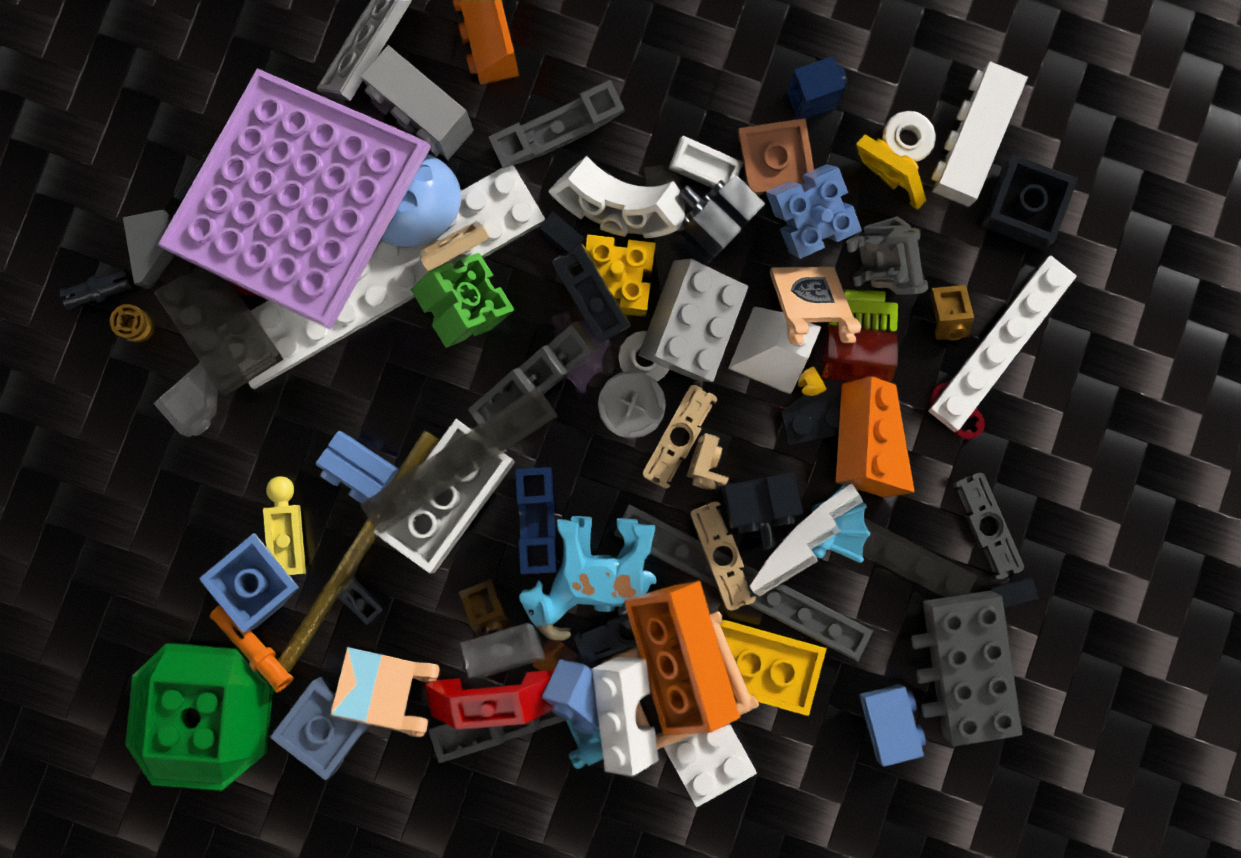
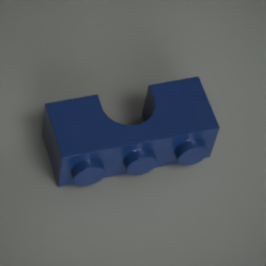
(537, 520)

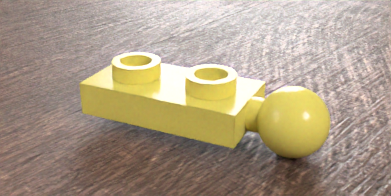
(284, 527)

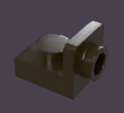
(484, 609)

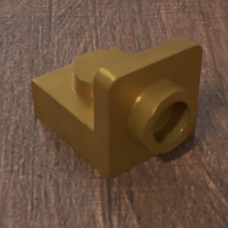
(952, 312)

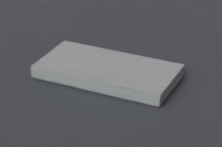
(361, 48)

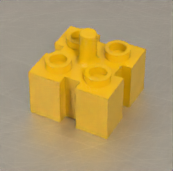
(624, 270)

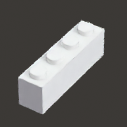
(979, 133)

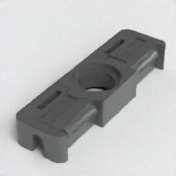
(998, 547)

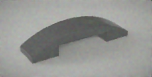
(557, 127)

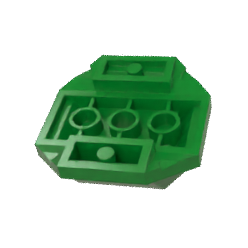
(232, 711)

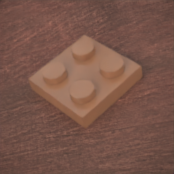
(775, 154)

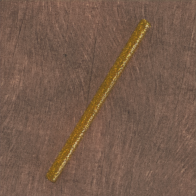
(347, 565)

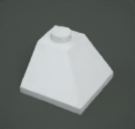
(767, 353)

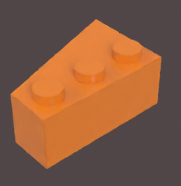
(872, 439)

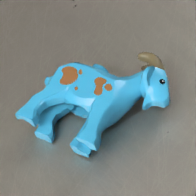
(591, 578)

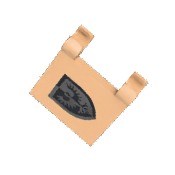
(813, 296)

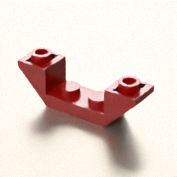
(489, 705)

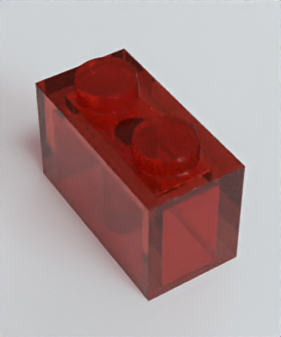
(870, 355)

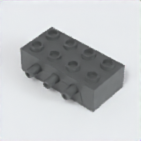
(969, 668)

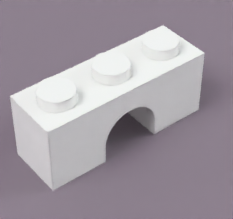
(618, 690)

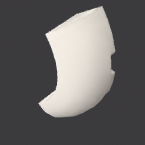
(619, 205)

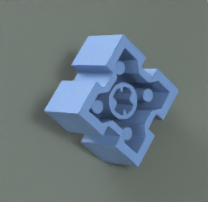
(813, 211)

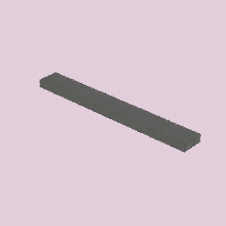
(779, 603)

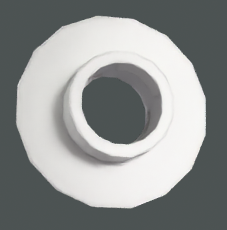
(919, 125)
(628, 360)

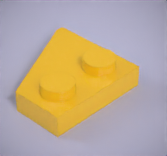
(892, 168)

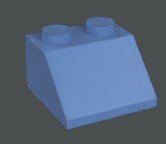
(249, 584)

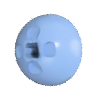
(426, 207)

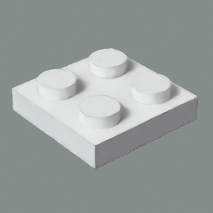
(710, 763)

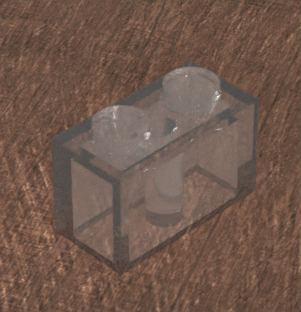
(502, 651)

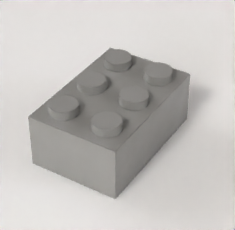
(416, 103)
(693, 320)

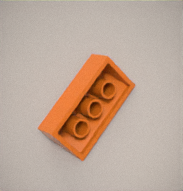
(489, 39)
(682, 659)

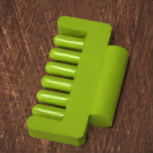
(872, 303)

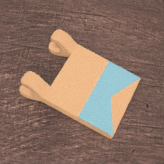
(376, 690)

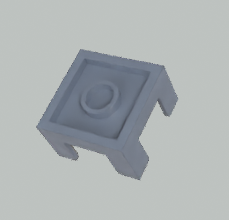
(314, 734)

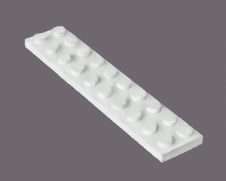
(496, 201)

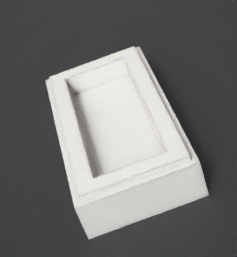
(703, 163)

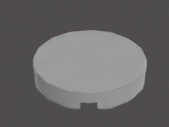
(631, 404)

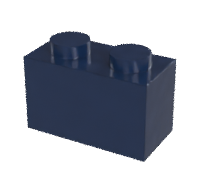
(816, 88)

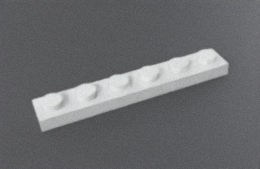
(1002, 344)

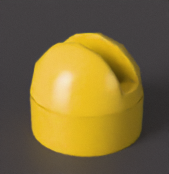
(812, 381)

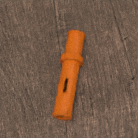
(260, 657)

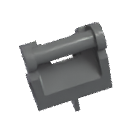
(889, 257)

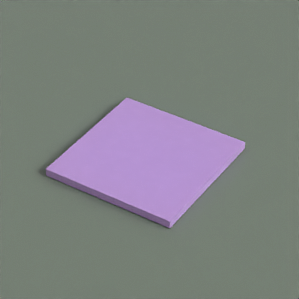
(294, 197)

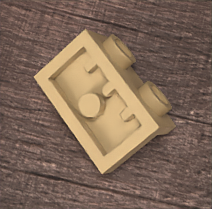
(705, 458)

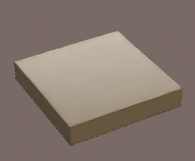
(453, 245)

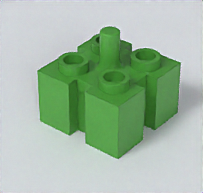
(462, 299)

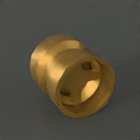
(137, 329)

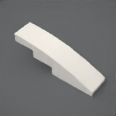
(796, 550)

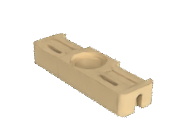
(667, 456)
(728, 578)

